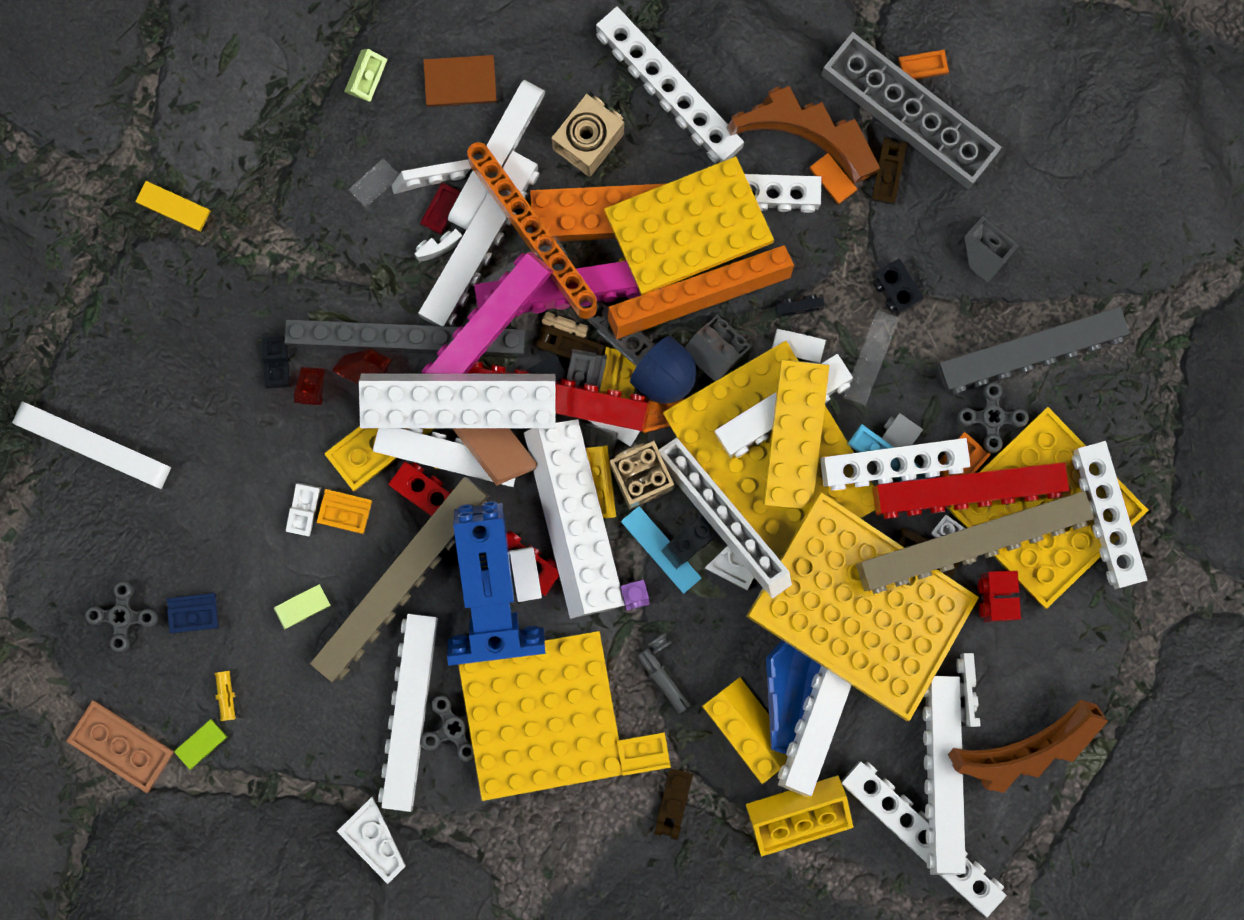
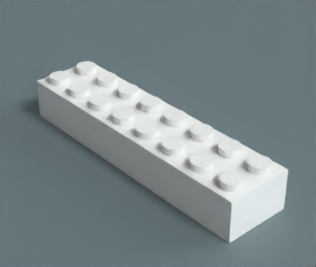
(457, 400)
(574, 519)

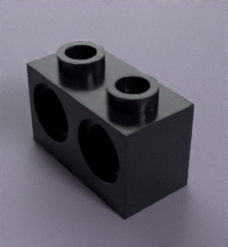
(903, 285)
(689, 542)

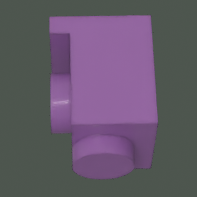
(635, 595)

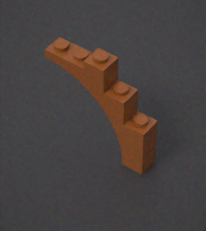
(841, 140)
(1031, 756)

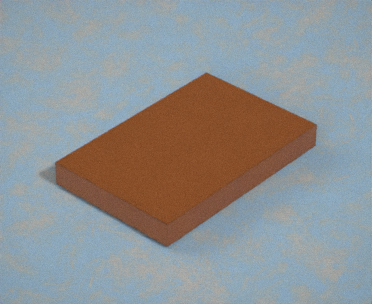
(460, 81)

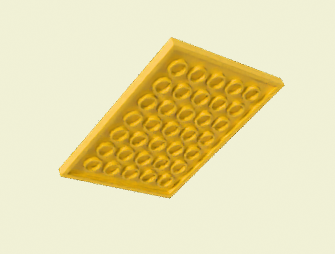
(745, 477)
(877, 641)

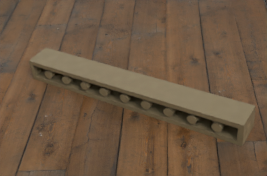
(974, 541)
(395, 585)

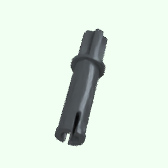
(663, 681)

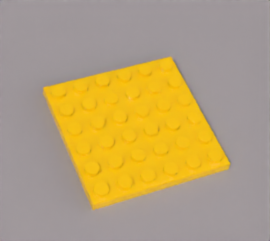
(1057, 561)
(541, 718)

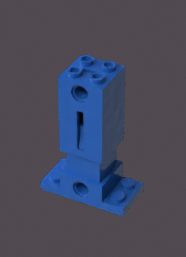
(488, 590)

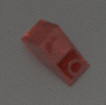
(361, 362)

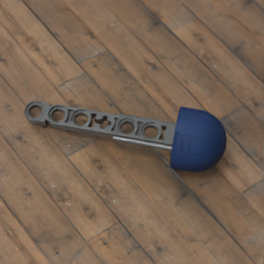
(662, 370)

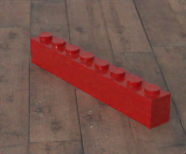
(588, 401)
(969, 489)

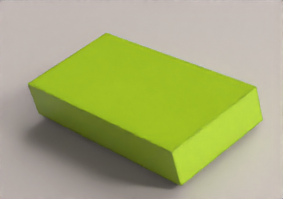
(200, 744)

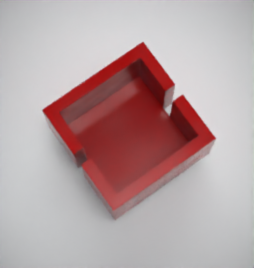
(999, 584)

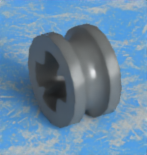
(659, 643)

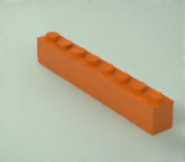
(700, 292)

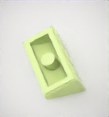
(366, 75)

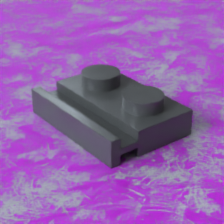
(586, 368)

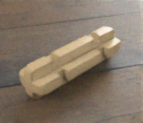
(565, 324)

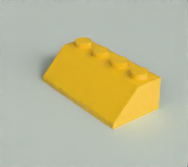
(746, 728)
(798, 819)

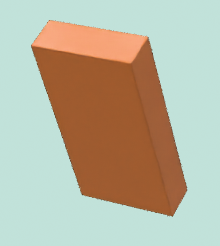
(924, 64)
(833, 178)

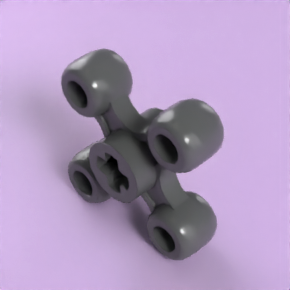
(1002, 418)
(131, 617)
(442, 734)

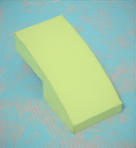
(302, 606)

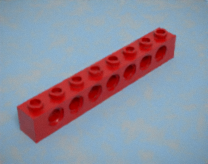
(403, 482)

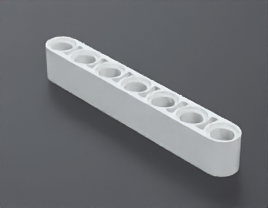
(501, 146)
(91, 445)

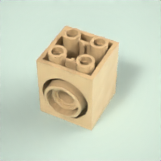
(590, 120)
(641, 474)

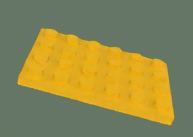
(689, 225)

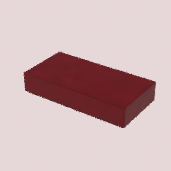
(439, 209)

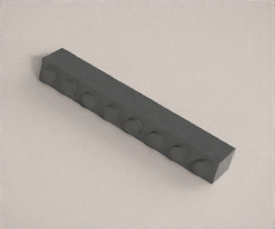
(1033, 350)

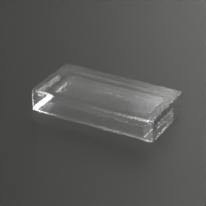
(374, 183)

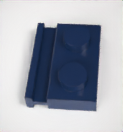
(192, 613)

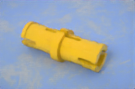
(225, 696)

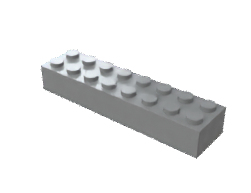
(910, 110)

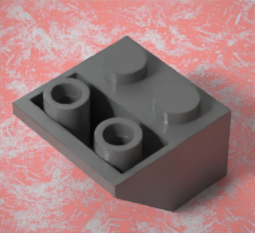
(717, 348)

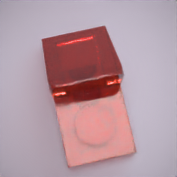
(310, 386)

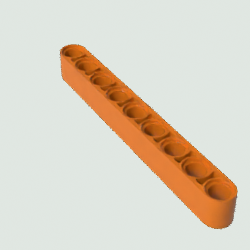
(530, 219)

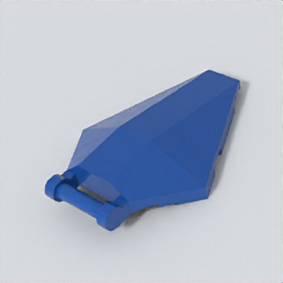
(788, 687)

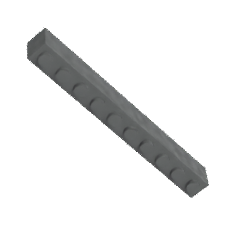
(390, 338)

